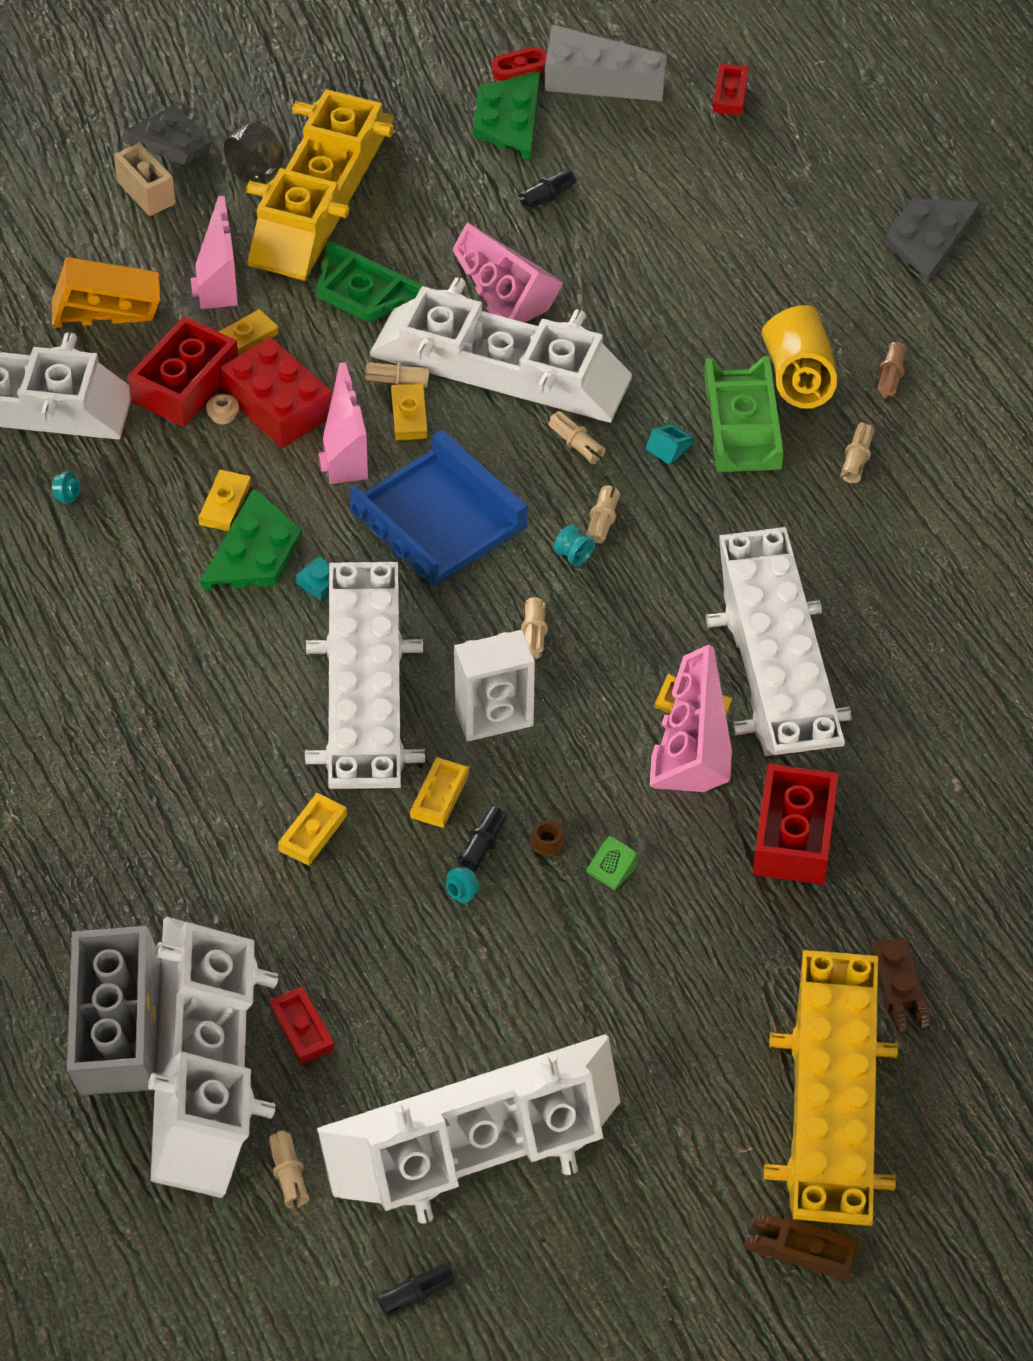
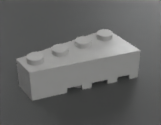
(602, 67)

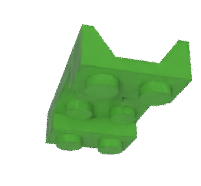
(744, 417)

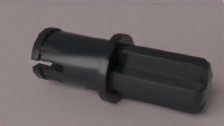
(546, 189)
(482, 839)
(415, 1289)

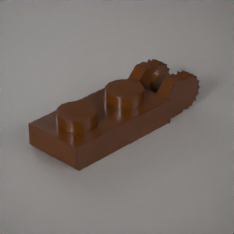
(900, 982)
(803, 1245)

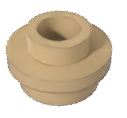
(222, 408)

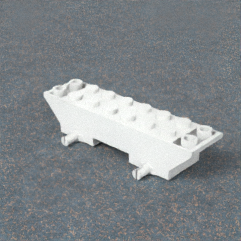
(542, 363)
(62, 392)
(777, 645)
(364, 678)
(200, 1060)
(430, 1140)

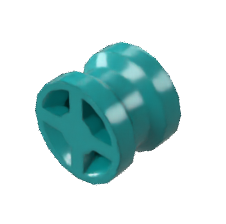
(574, 545)

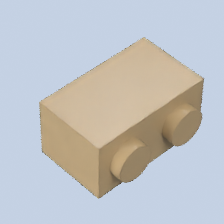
(144, 179)

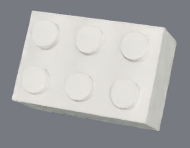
(494, 685)

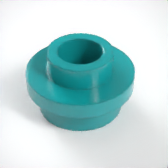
(66, 487)
(462, 884)

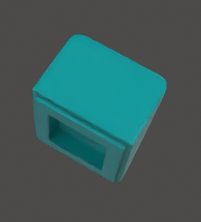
(668, 443)

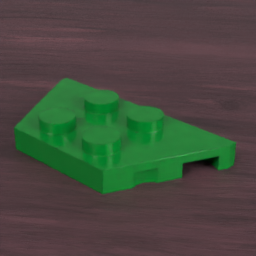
(508, 112)
(362, 284)
(254, 547)

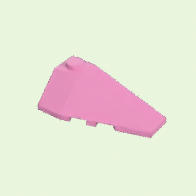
(215, 263)
(505, 278)
(344, 434)
(696, 738)

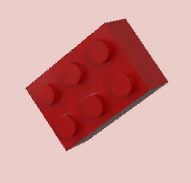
(182, 371)
(276, 392)
(795, 824)

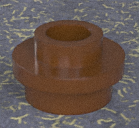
(547, 830)

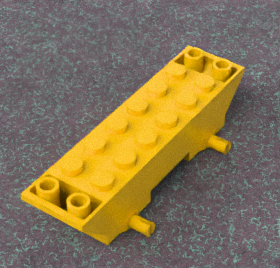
(316, 186)
(834, 1091)

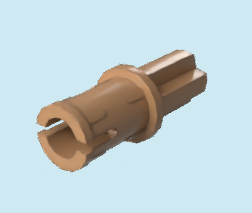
(892, 369)

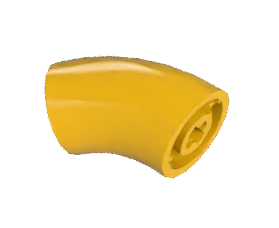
(801, 356)

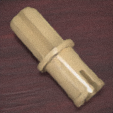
(396, 374)
(576, 436)
(857, 453)
(603, 514)
(534, 625)
(288, 1169)

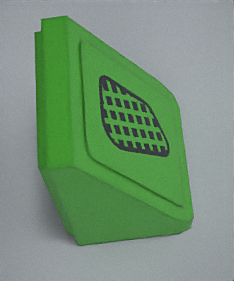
(613, 863)

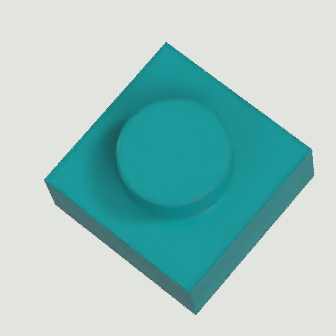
(315, 578)

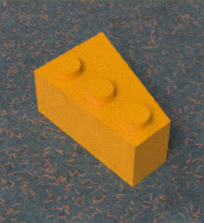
(104, 292)

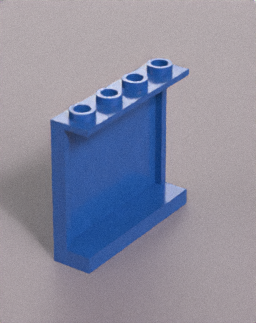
(441, 510)

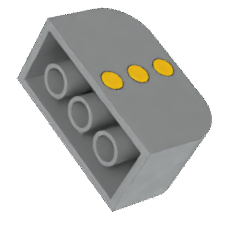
(113, 1010)

